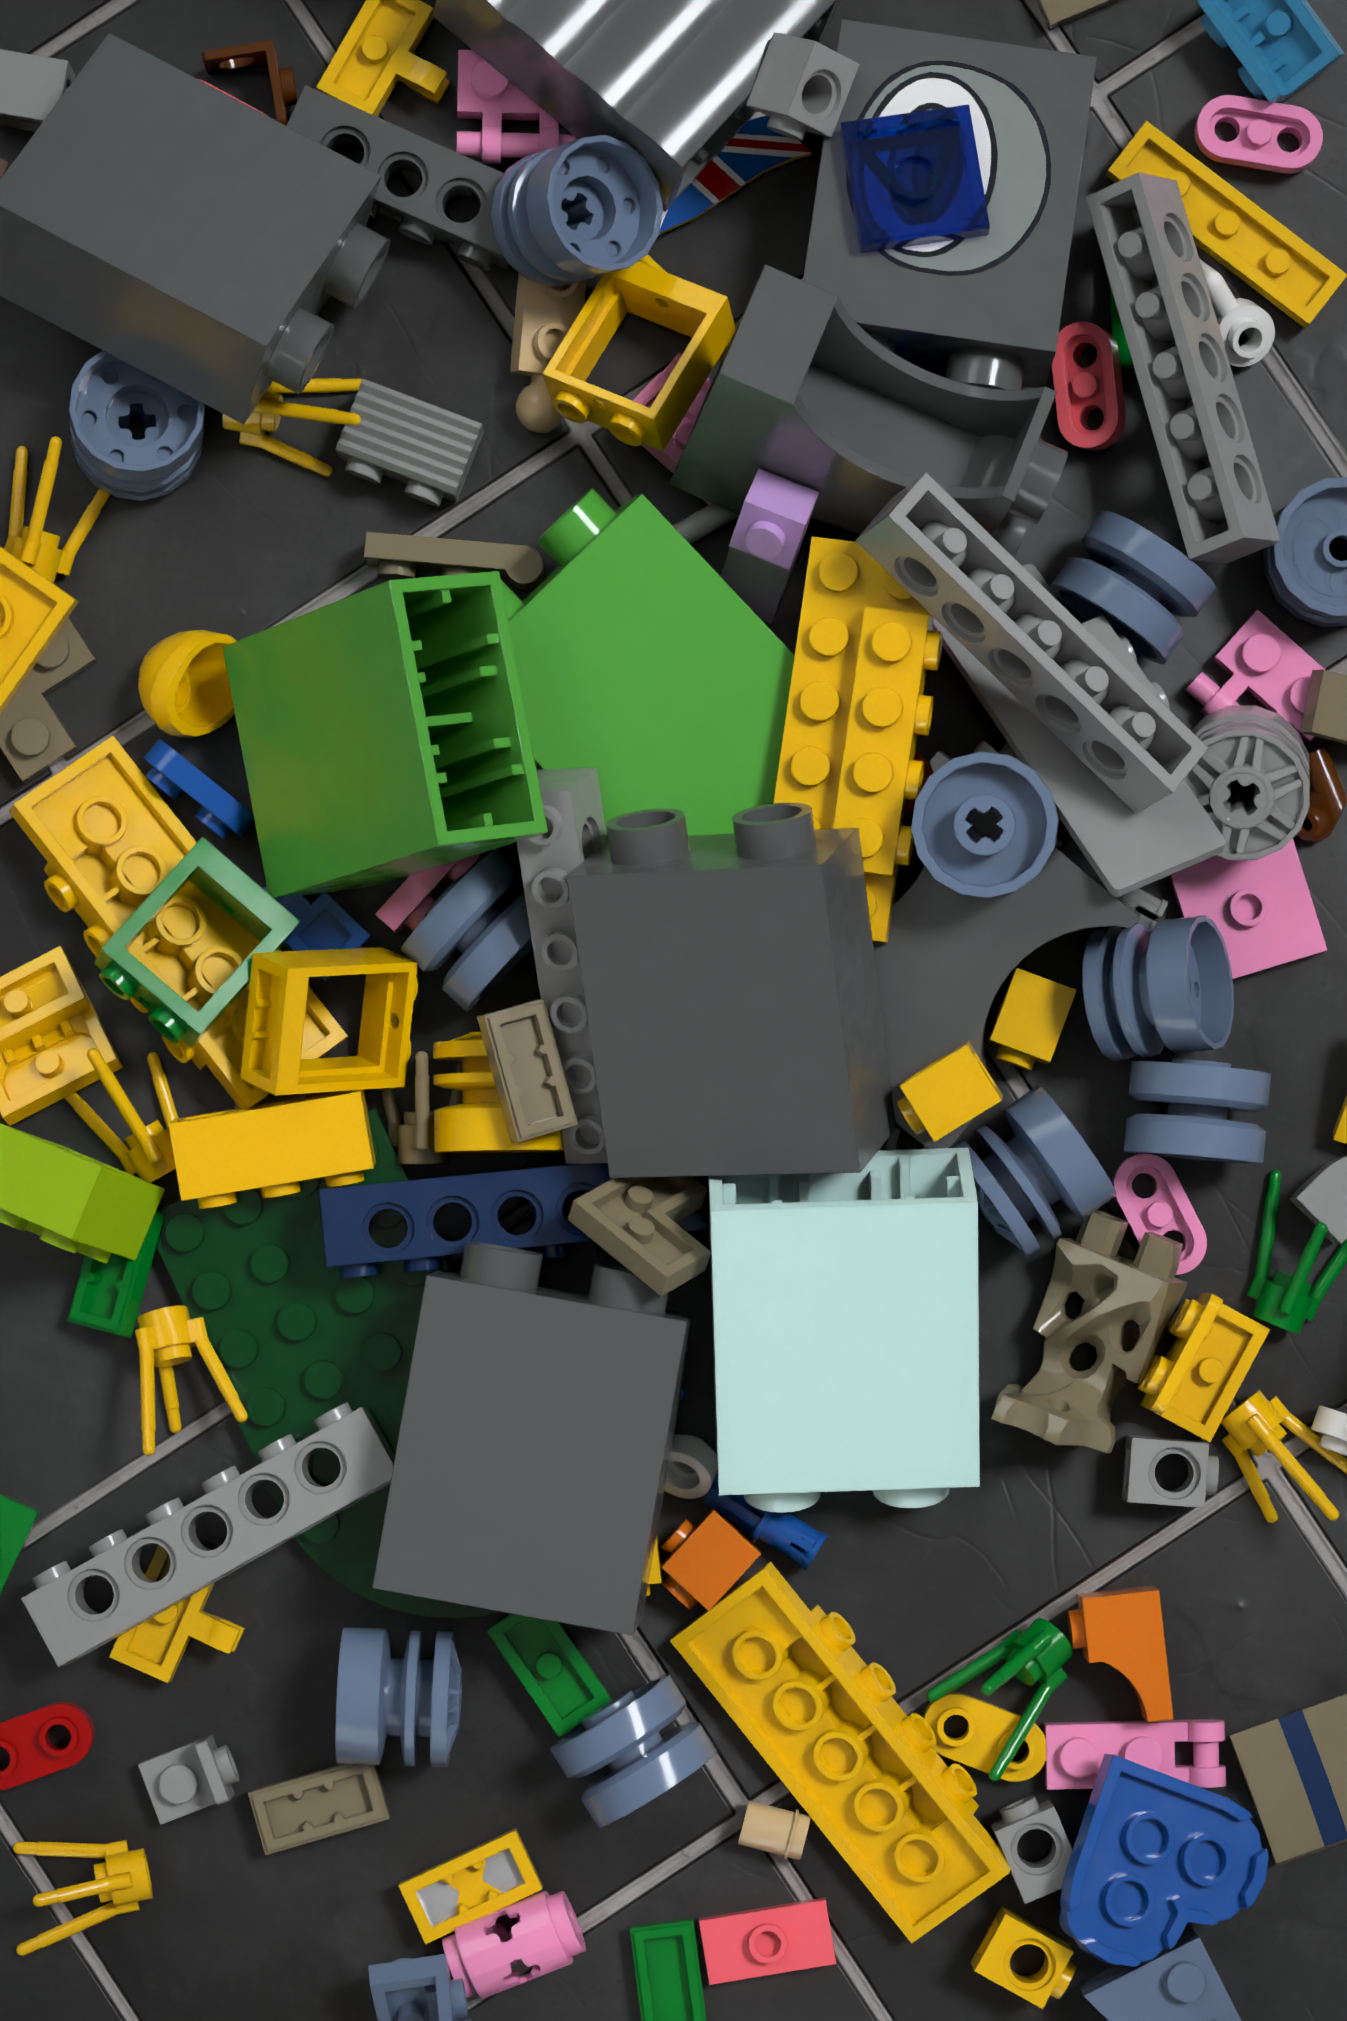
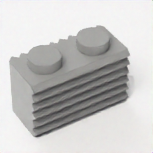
(409, 443)

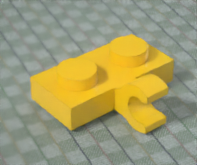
(380, 53)
(162, 1640)

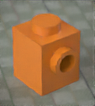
(706, 1559)

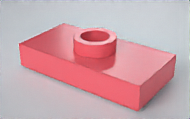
(767, 1941)

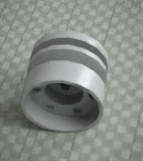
(1257, 749)

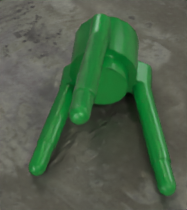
(1288, 1298)
(1029, 1657)

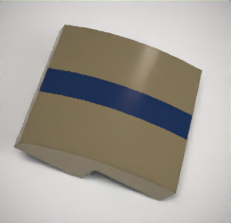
(1298, 1778)

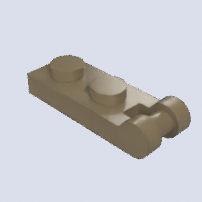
(402, 555)

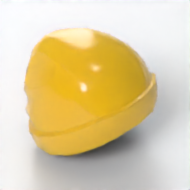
(187, 683)

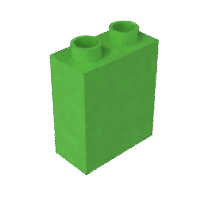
(649, 669)
(385, 735)

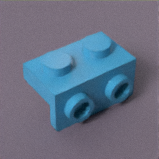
(1275, 40)

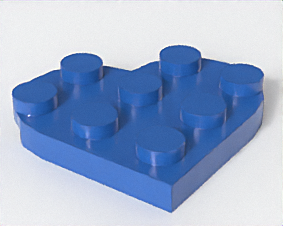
(1154, 1861)

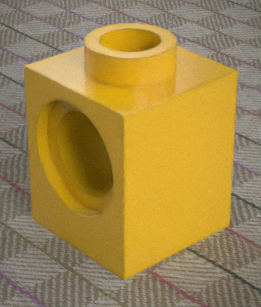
(1030, 1019)
(948, 1093)
(1006, 1935)

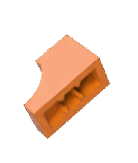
(1128, 1634)

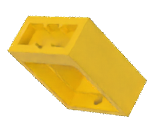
(659, 299)
(278, 1016)

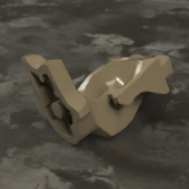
(1117, 1295)

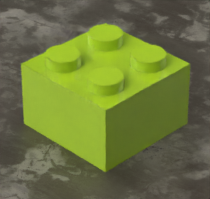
(73, 1198)

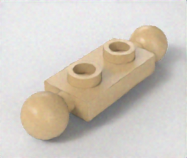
(540, 326)

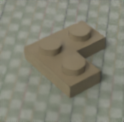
(28, 725)
(638, 1227)

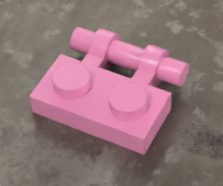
(493, 98)
(1265, 665)

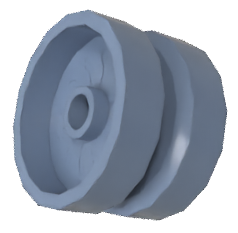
(1301, 566)
(1134, 585)
(946, 831)
(472, 922)
(1197, 1111)
(629, 1742)

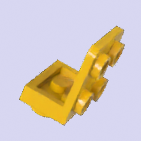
(1203, 1365)

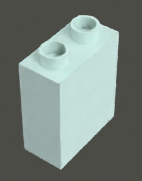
(847, 1331)

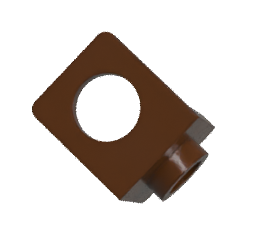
(254, 56)

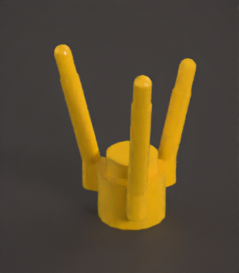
(271, 408)
(33, 544)
(150, 1145)
(166, 1341)
(1258, 1427)
(120, 1879)

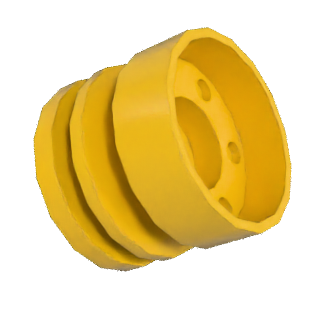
(479, 1121)

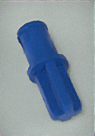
(779, 1530)

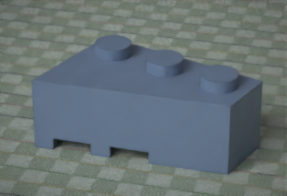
(1170, 1987)

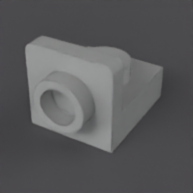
(189, 1778)

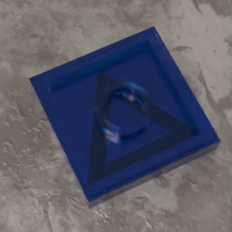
(914, 178)

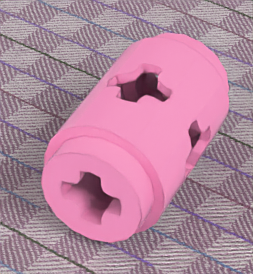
(543, 1938)

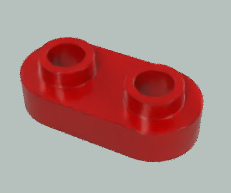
(30, 1747)

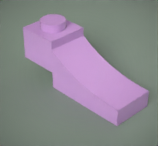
(767, 541)

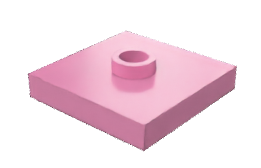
(1256, 905)

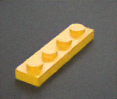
(1236, 228)

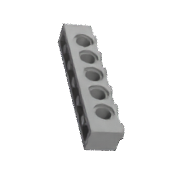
(1182, 369)
(1031, 644)
(574, 833)
(76, 1630)

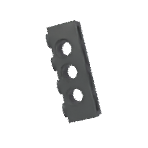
(394, 149)

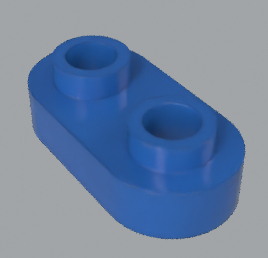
(176, 774)

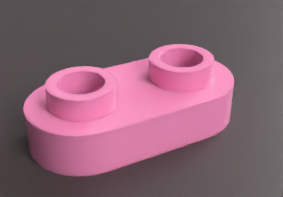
(1257, 129)
(1162, 1211)

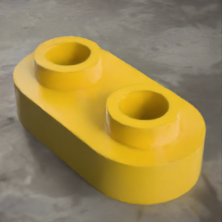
(985, 1736)

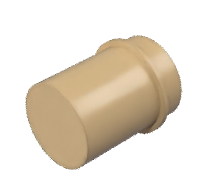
(774, 1830)

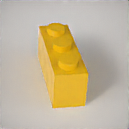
(272, 1147)

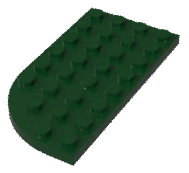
(308, 1342)

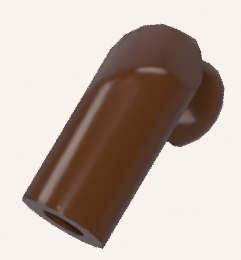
(1326, 798)

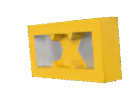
(470, 1885)

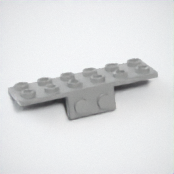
(1118, 843)

